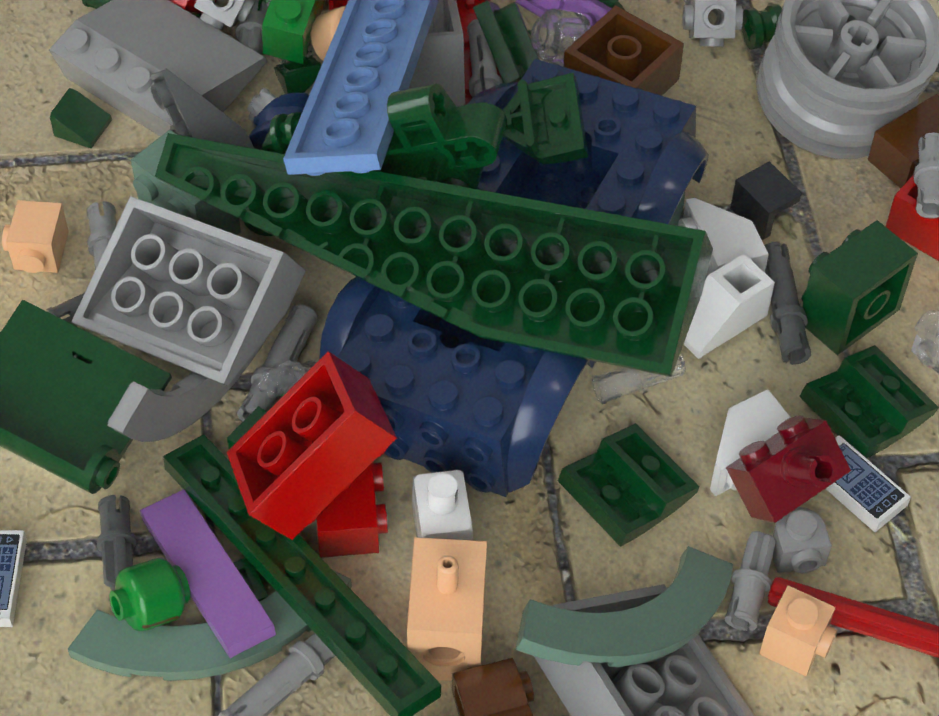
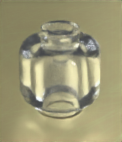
(556, 32)

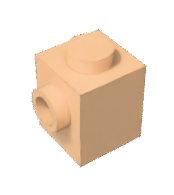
(36, 236)
(798, 631)

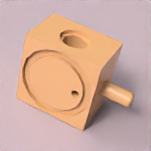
(446, 604)

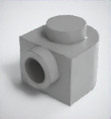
(801, 542)

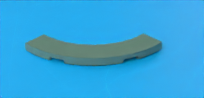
(634, 633)
(179, 650)

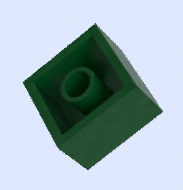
(857, 286)

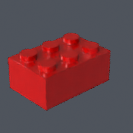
(310, 446)

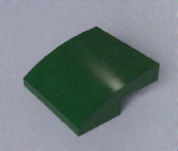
(869, 401)
(628, 484)

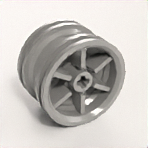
(846, 70)

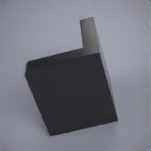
(762, 196)

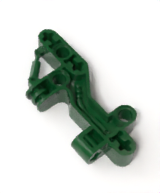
(428, 137)

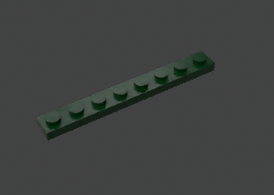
(306, 584)

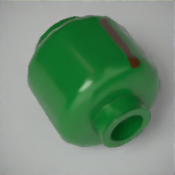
(150, 594)

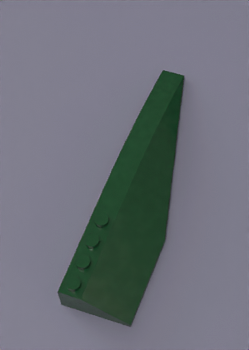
(472, 256)

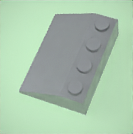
(129, 40)
(187, 291)
(674, 685)

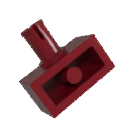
(787, 468)

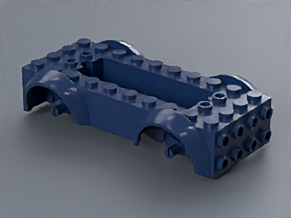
(489, 401)

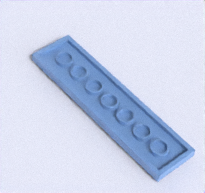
(346, 111)

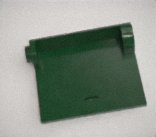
(61, 404)

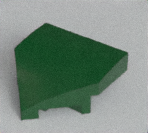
(507, 39)
(547, 120)

